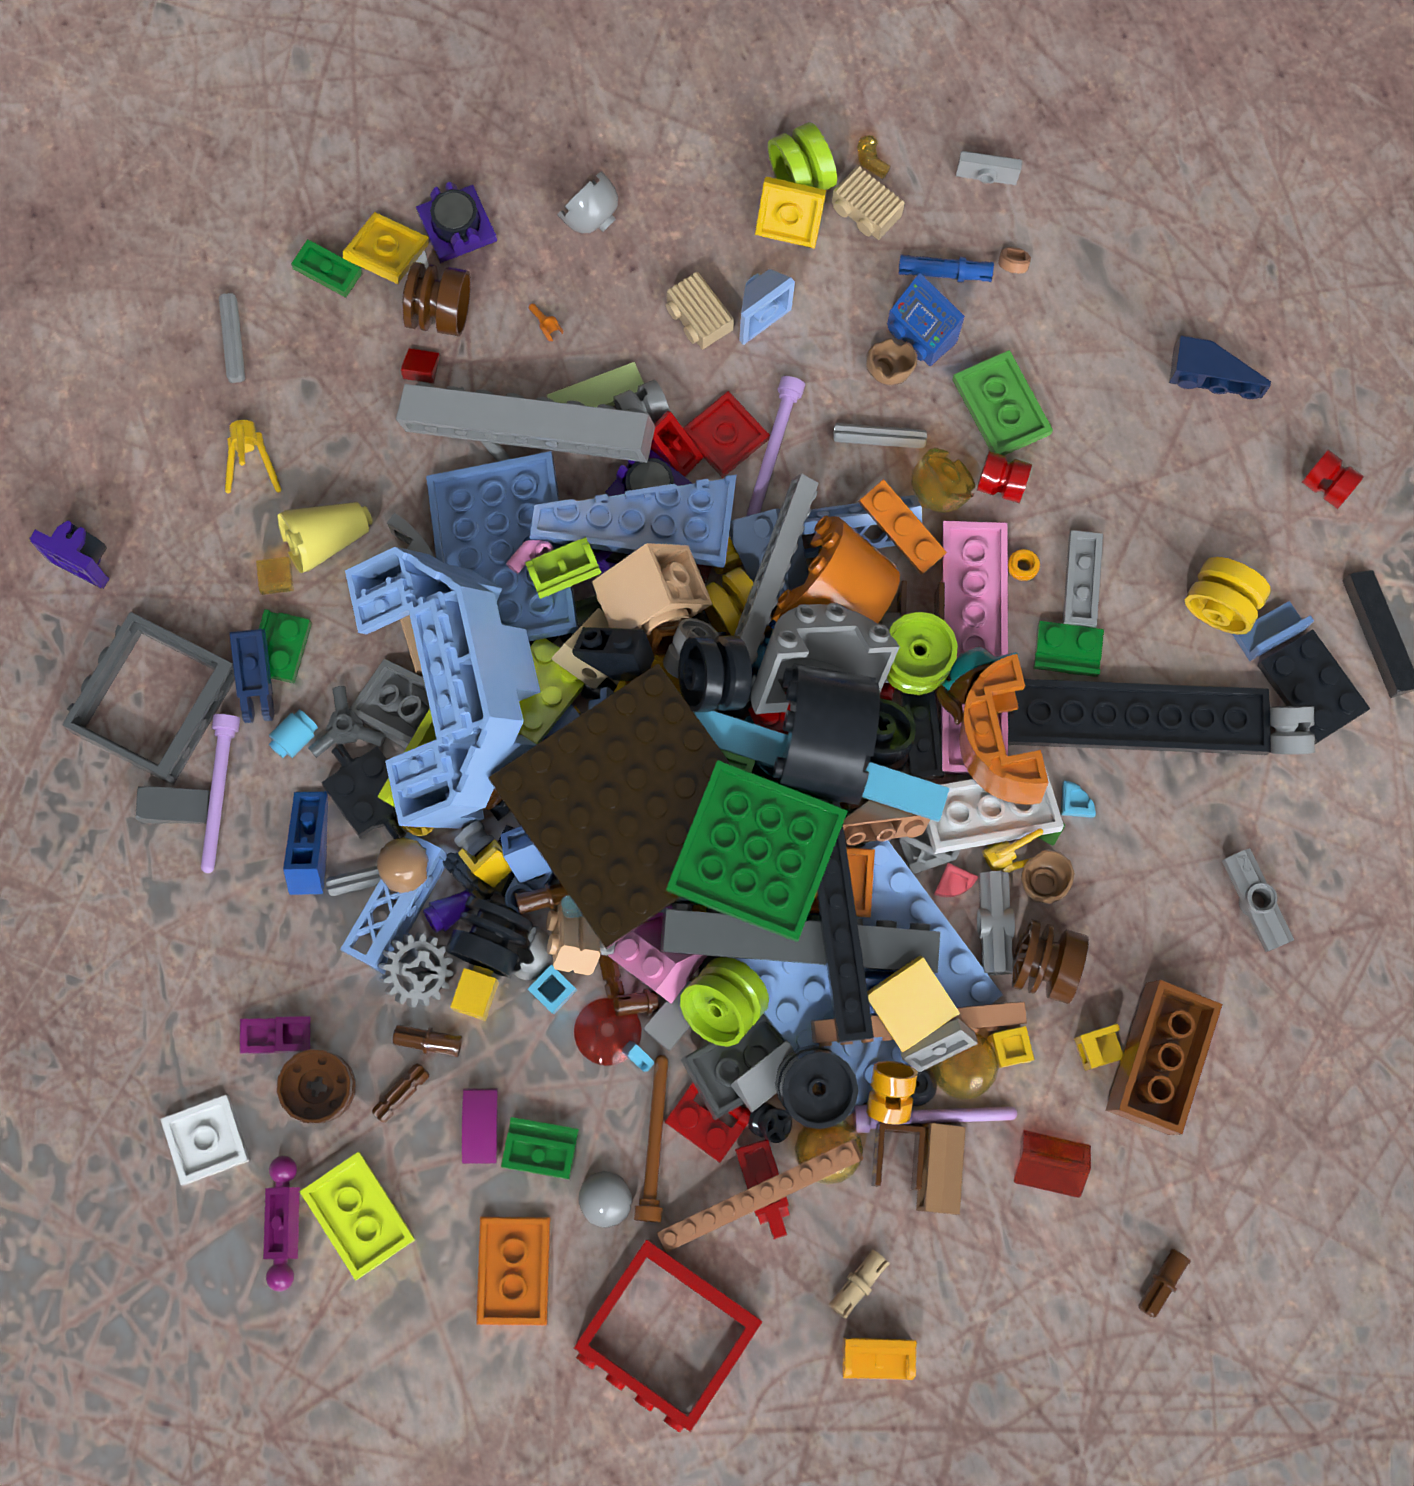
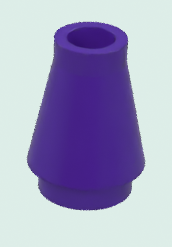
(446, 911)

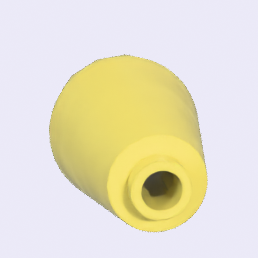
(321, 531)

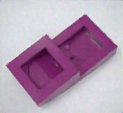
(274, 1035)
(479, 1125)

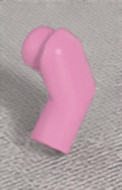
(527, 551)

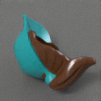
(963, 675)

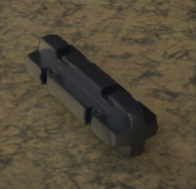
(466, 878)

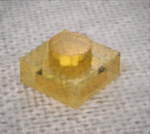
(274, 575)

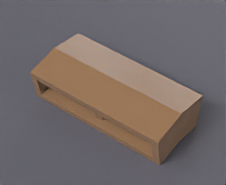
(942, 1169)

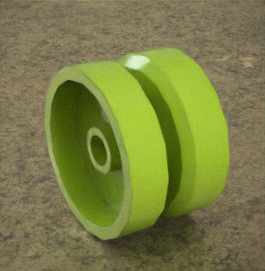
(803, 158)
(935, 649)
(724, 1001)

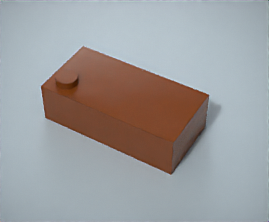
(1164, 1057)

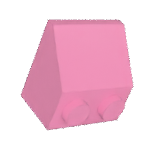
(660, 971)

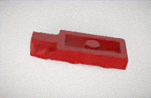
(758, 1166)

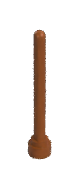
(649, 1206)

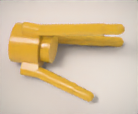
(243, 439)
(1000, 855)

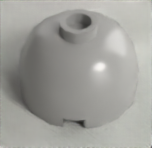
(592, 206)

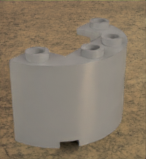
(823, 639)

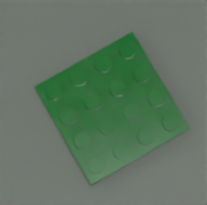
(757, 851)

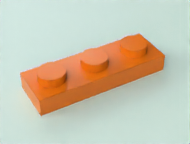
(902, 527)

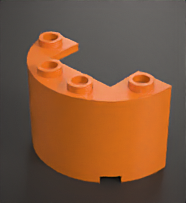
(844, 573)
(1010, 778)

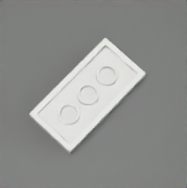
(978, 818)

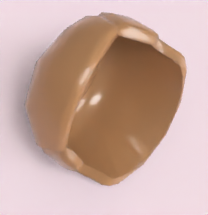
(891, 362)
(402, 865)
(1047, 876)

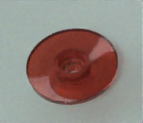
(602, 1049)

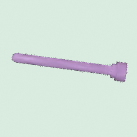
(790, 391)
(225, 729)
(864, 1123)

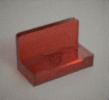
(1053, 1164)

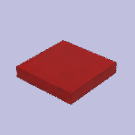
(726, 434)

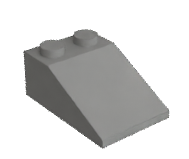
(393, 702)

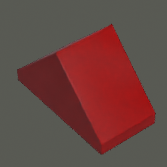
(675, 445)

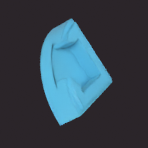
(1076, 801)
(638, 1056)

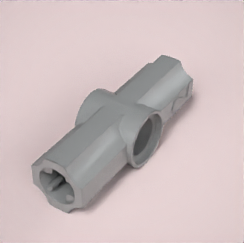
(1267, 920)
(995, 922)

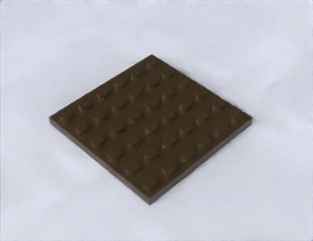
(615, 800)

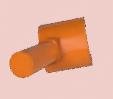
(547, 324)

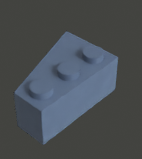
(750, 538)

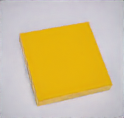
(790, 212)
(385, 247)
(912, 1003)

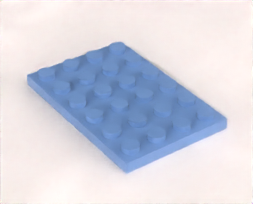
(484, 518)

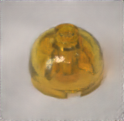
(940, 482)
(969, 1071)
(814, 1142)

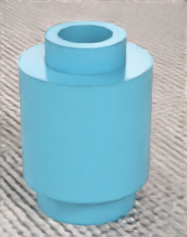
(292, 734)

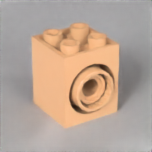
(652, 588)

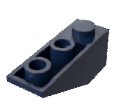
(1210, 367)

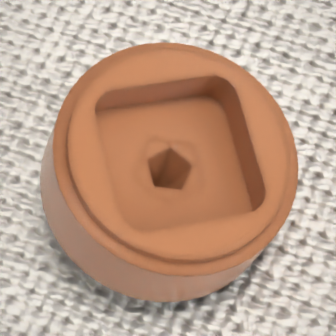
(1014, 260)

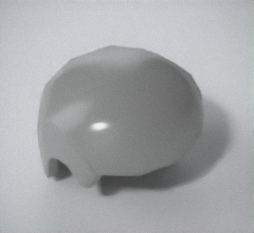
(534, 958)
(605, 1199)

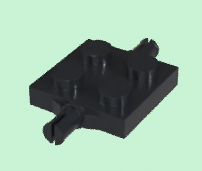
(357, 790)

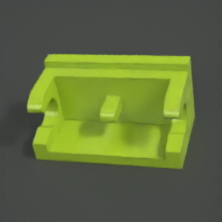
(563, 567)

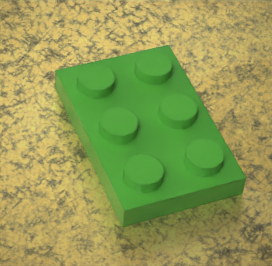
(1002, 404)

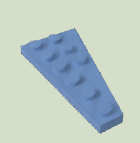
(658, 515)

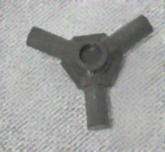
(344, 726)

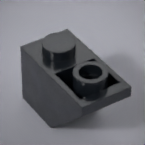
(615, 651)

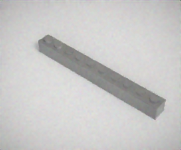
(776, 563)

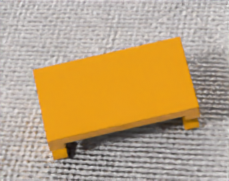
(879, 1358)

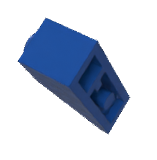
(307, 844)

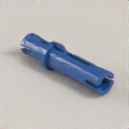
(946, 268)

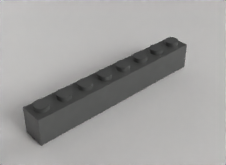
(725, 936)

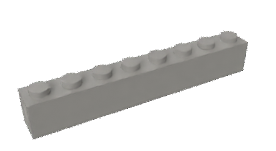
(526, 422)

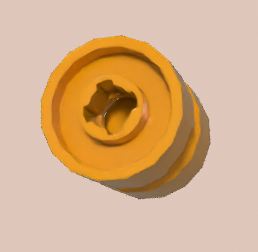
(891, 1092)

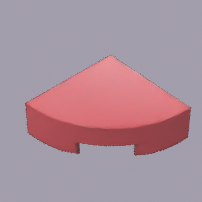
(954, 881)

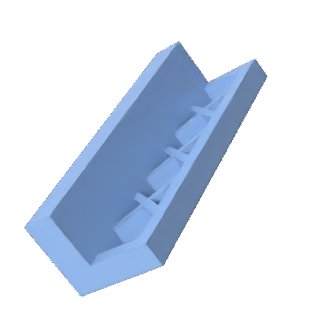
(855, 517)
(401, 914)

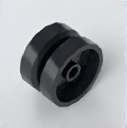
(715, 673)
(894, 736)
(831, 1101)

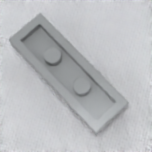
(1082, 578)

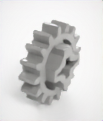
(416, 956)

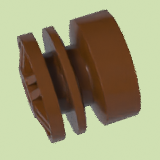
(430, 298)
(1049, 961)
(299, 1098)

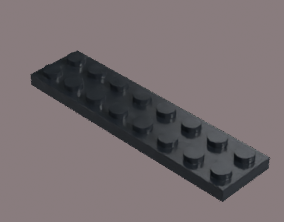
(1141, 717)

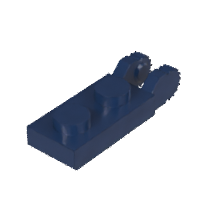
(252, 672)

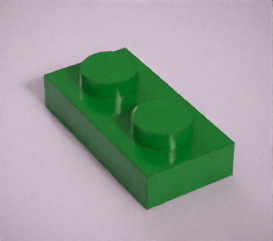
(326, 268)

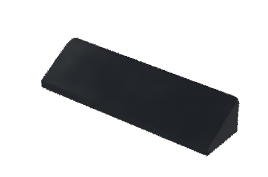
(1380, 632)

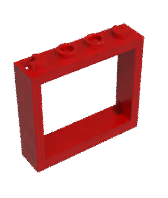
(620, 1378)

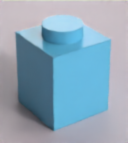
(552, 989)

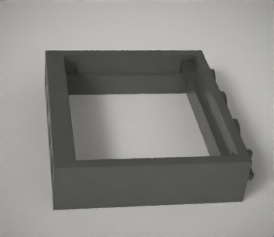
(195, 724)

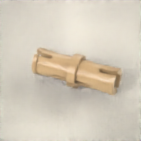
(858, 1284)

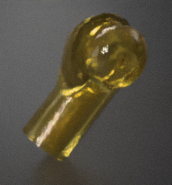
(868, 156)

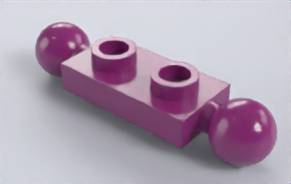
(281, 1223)

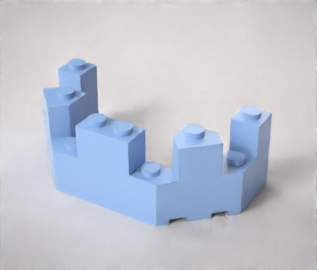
(471, 677)

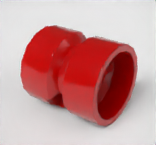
(1004, 477)
(1332, 479)

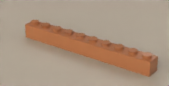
(974, 1017)
(760, 1195)

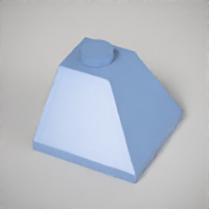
(764, 302)

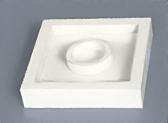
(205, 1140)

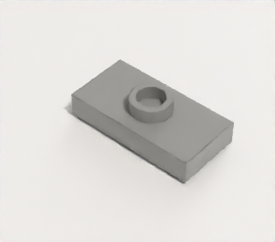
(988, 168)

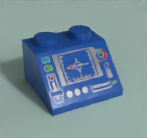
(925, 320)

